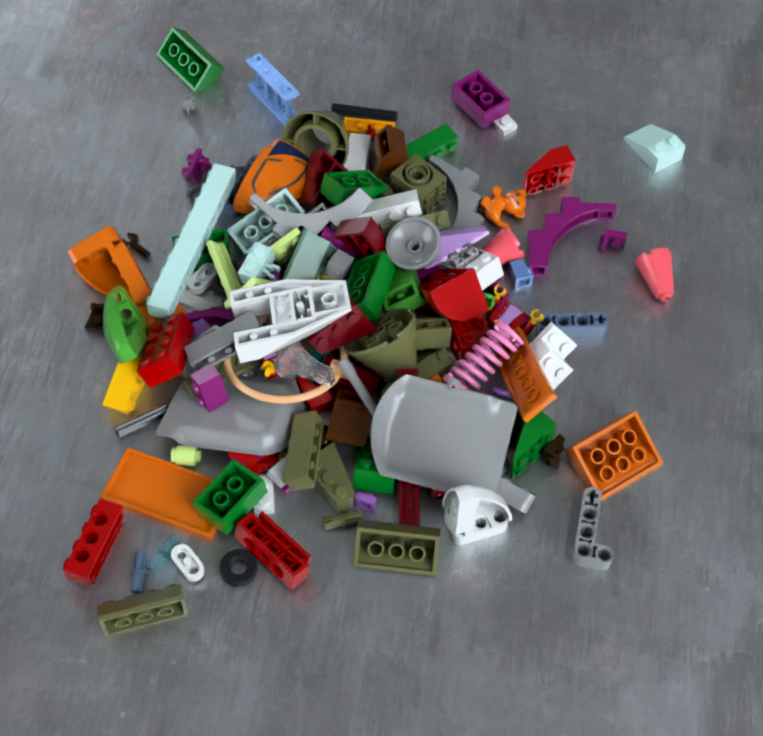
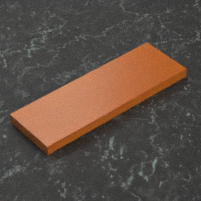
(526, 379)

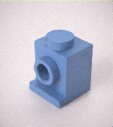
(520, 274)

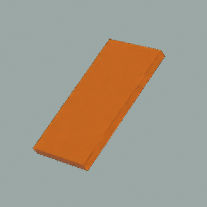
(159, 492)

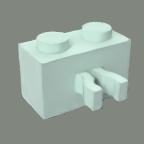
(258, 264)

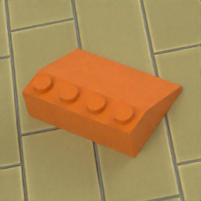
(614, 454)

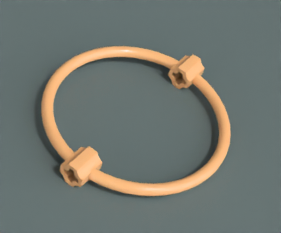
(285, 399)

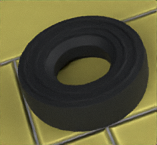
(242, 579)

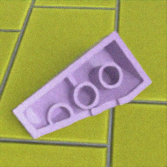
(455, 239)

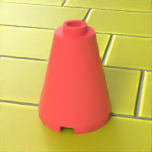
(504, 246)
(657, 272)

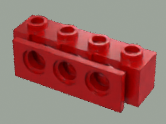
(248, 534)
(94, 543)

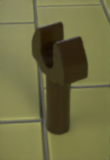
(133, 244)

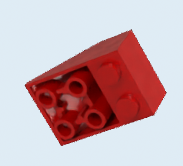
(550, 171)

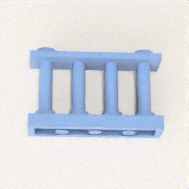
(272, 88)

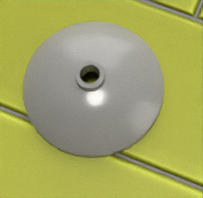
(408, 235)

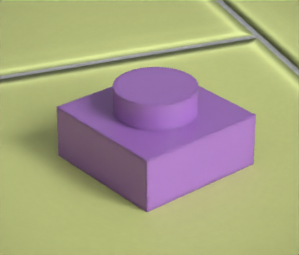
(366, 502)

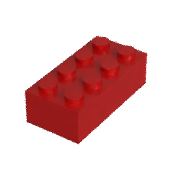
(164, 350)

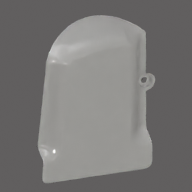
(239, 424)
(441, 434)

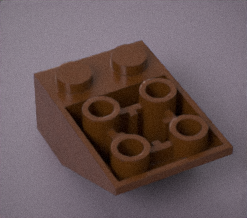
(388, 152)
(349, 419)

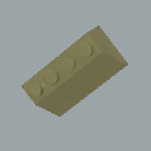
(396, 547)
(142, 610)

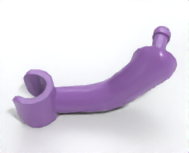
(501, 392)

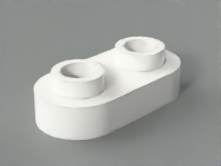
(201, 278)
(189, 563)

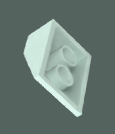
(656, 146)

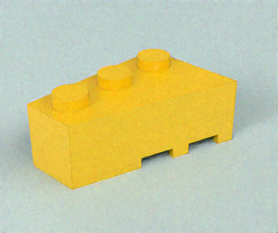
(124, 387)

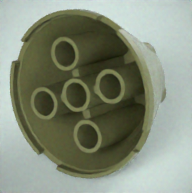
(389, 347)

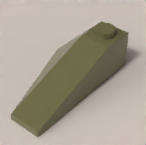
(429, 364)

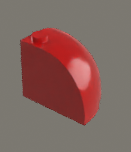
(455, 294)

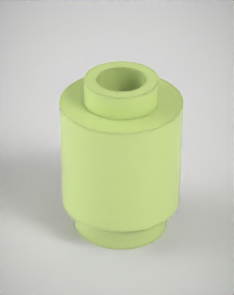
(185, 455)

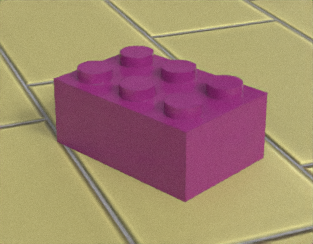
(480, 98)

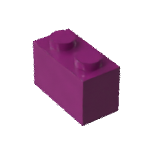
(209, 388)

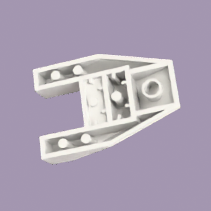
(296, 311)

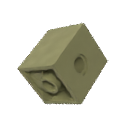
(421, 176)

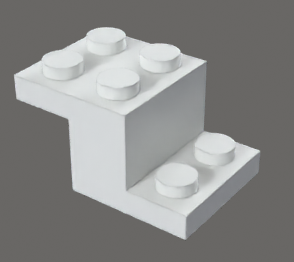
(550, 349)

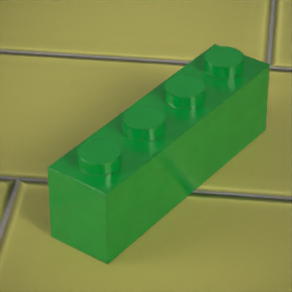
(434, 143)

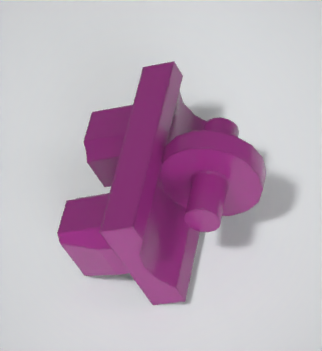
(197, 166)

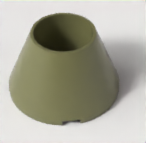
(301, 134)

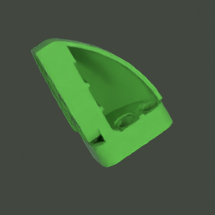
(123, 332)

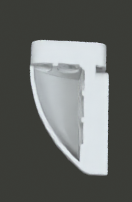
(474, 506)

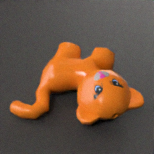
(512, 203)

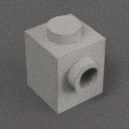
(338, 265)

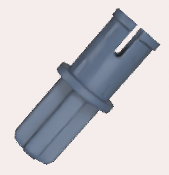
(139, 573)

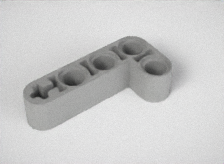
(589, 527)

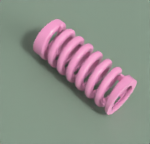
(502, 334)

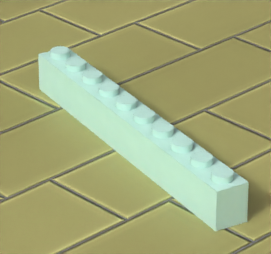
(191, 242)

